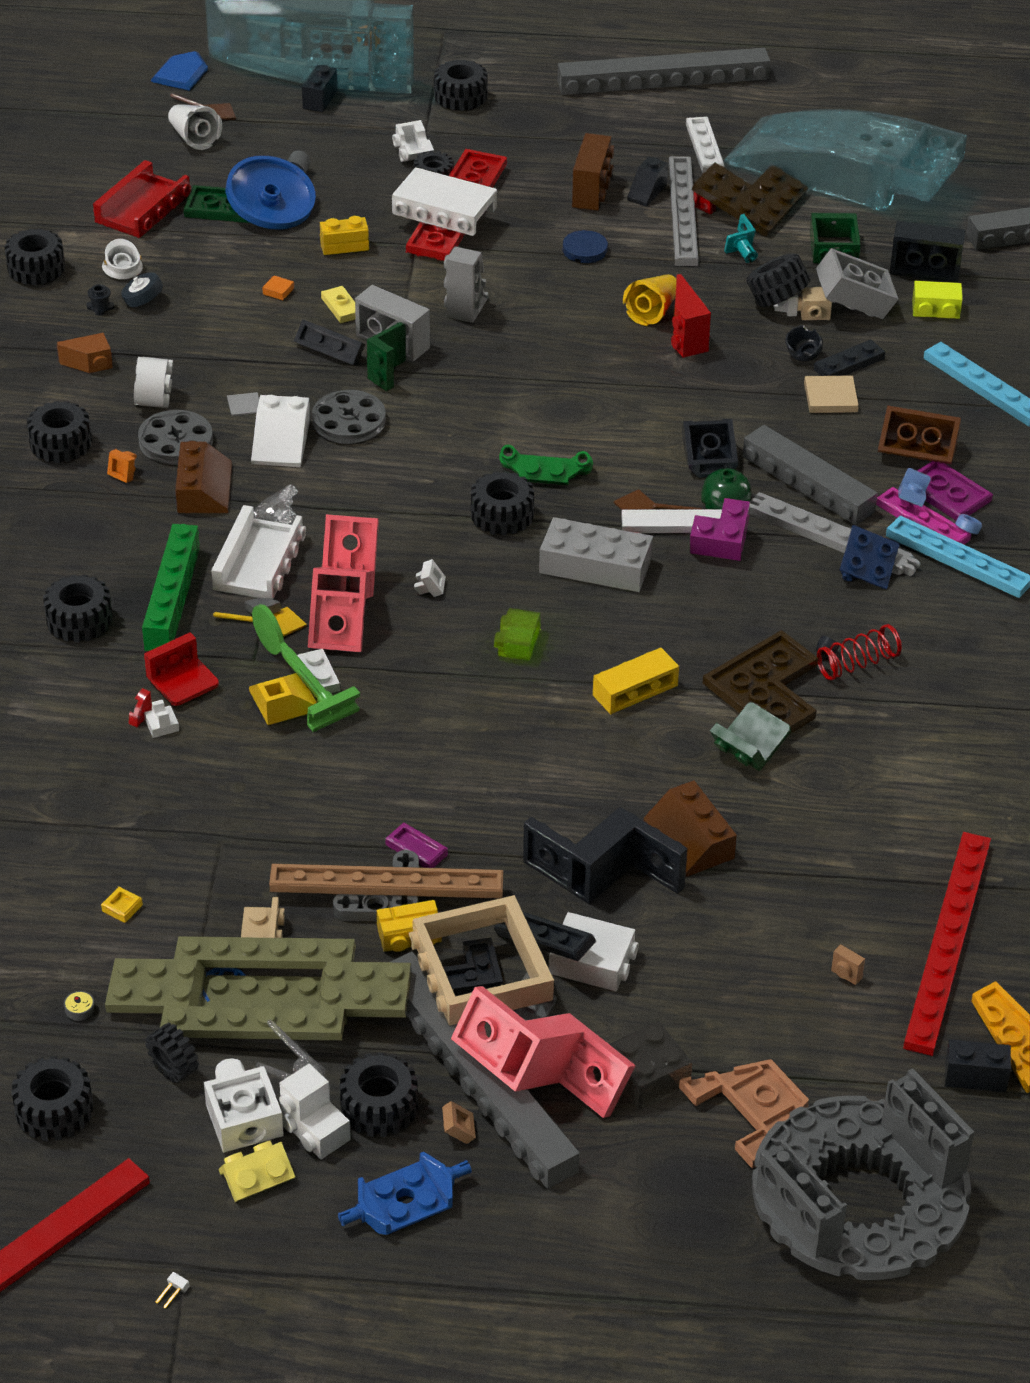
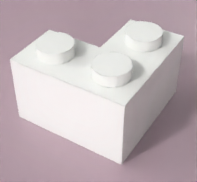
(311, 1114)

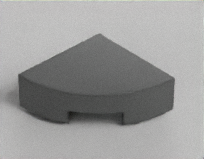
(272, 604)

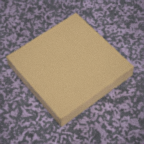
(831, 394)

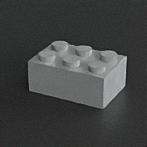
(856, 284)
(381, 309)

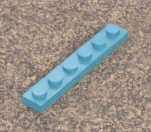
(980, 381)
(959, 556)

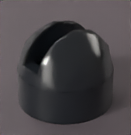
(825, 641)

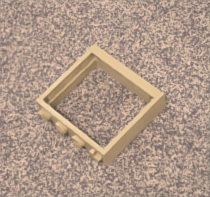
(514, 995)

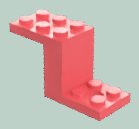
(343, 583)
(542, 1052)

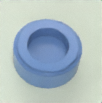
(969, 524)

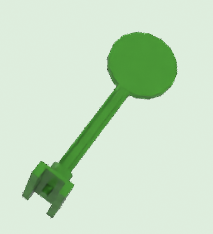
(329, 707)

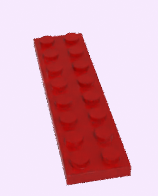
(472, 167)

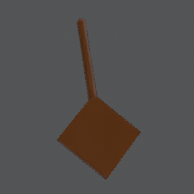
(223, 110)
(639, 501)

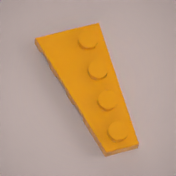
(1008, 1025)

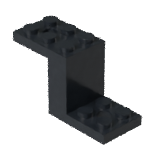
(604, 855)

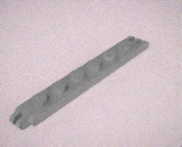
(817, 528)

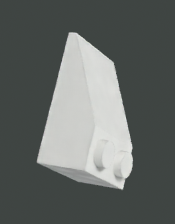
(280, 430)

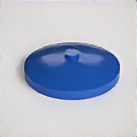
(270, 192)

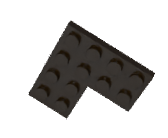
(762, 203)
(761, 678)

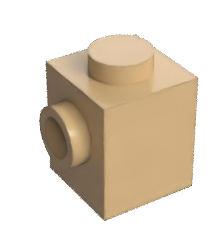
(814, 304)

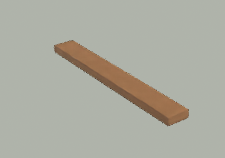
(386, 881)

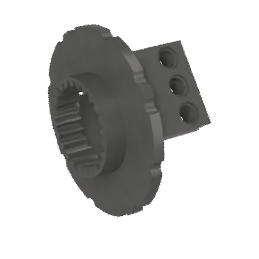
(906, 1135)

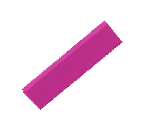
(922, 515)

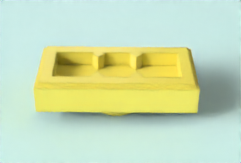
(339, 303)

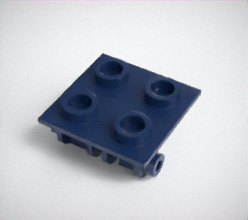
(868, 557)

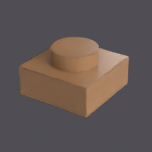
(848, 964)
(458, 1122)

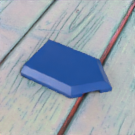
(181, 71)

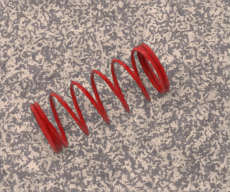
(832, 656)

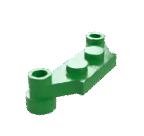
(545, 469)

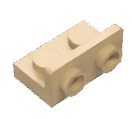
(263, 922)

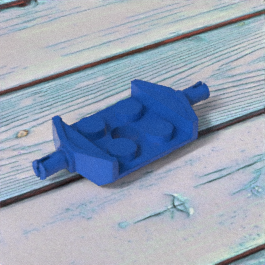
(425, 1181)

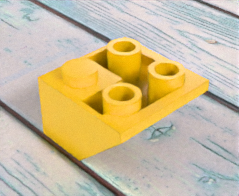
(282, 698)

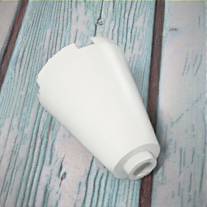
(196, 125)

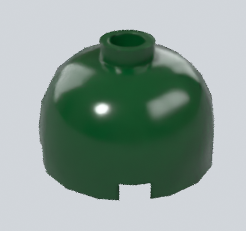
(725, 484)

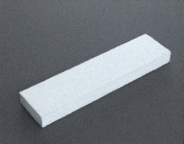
(703, 142)
(663, 520)

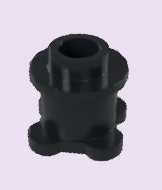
(99, 299)

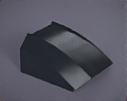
(709, 446)

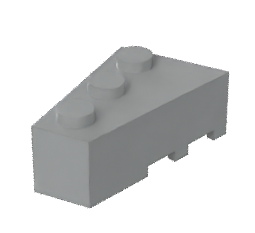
(464, 284)

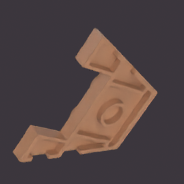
(757, 1091)

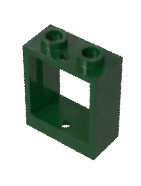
(845, 226)

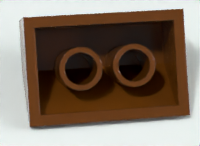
(919, 434)
(202, 479)
(694, 822)

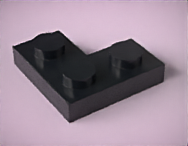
(479, 970)

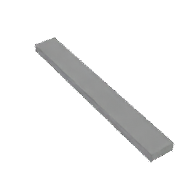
(683, 211)

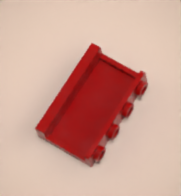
(140, 200)

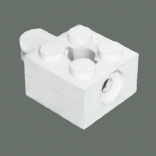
(241, 1102)

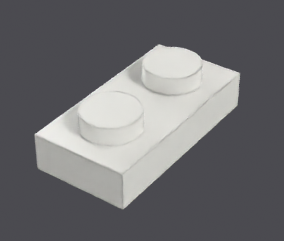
(321, 668)

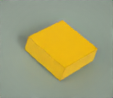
(122, 904)

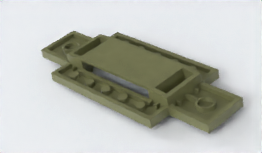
(243, 1004)

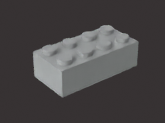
(595, 554)

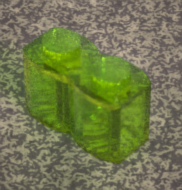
(518, 634)

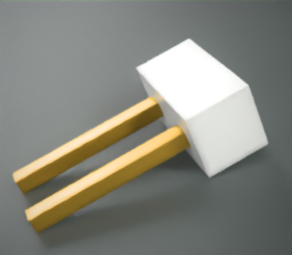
(177, 1282)

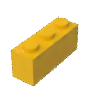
(635, 680)

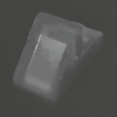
(277, 506)

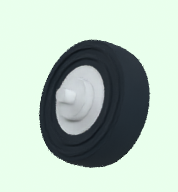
(142, 289)

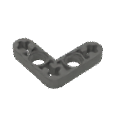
(353, 913)

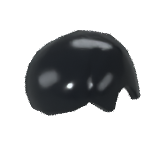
(803, 343)

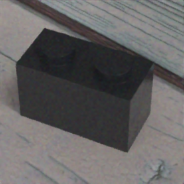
(319, 88)
(977, 1065)

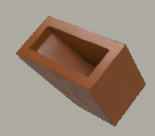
(86, 353)

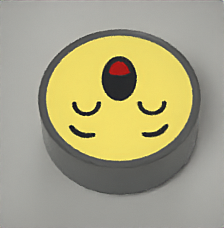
(79, 1005)

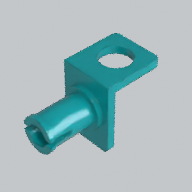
(742, 240)

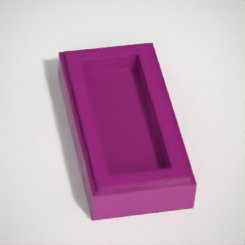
(427, 849)

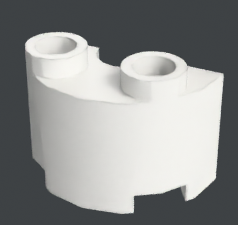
(411, 140)

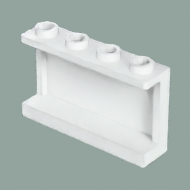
(443, 200)
(256, 555)

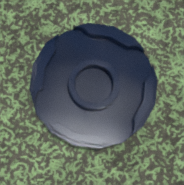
(585, 246)

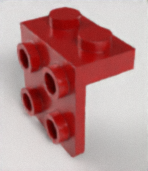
(178, 671)

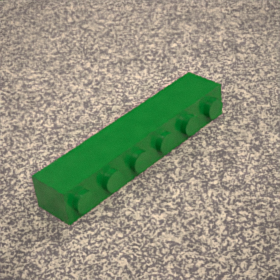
(171, 586)

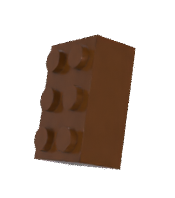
(592, 171)

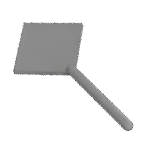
(243, 403)

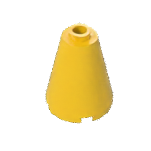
(649, 298)

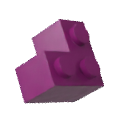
(721, 536)

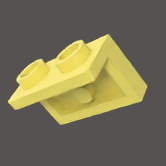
(257, 1171)

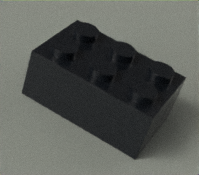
(927, 251)

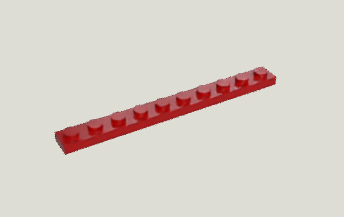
(947, 944)

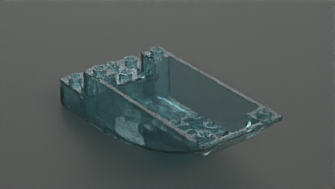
(286, 39)
(853, 153)

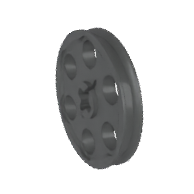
(348, 416)
(164, 436)

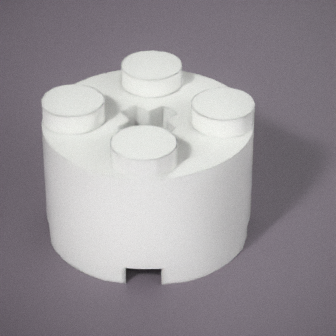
(153, 382)

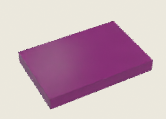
(953, 491)

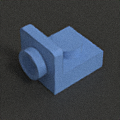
(914, 487)

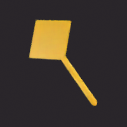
(286, 618)

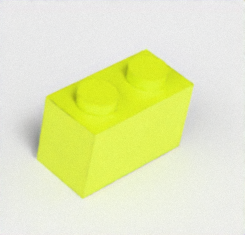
(937, 299)

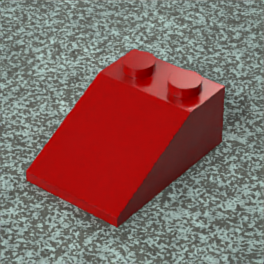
(690, 321)

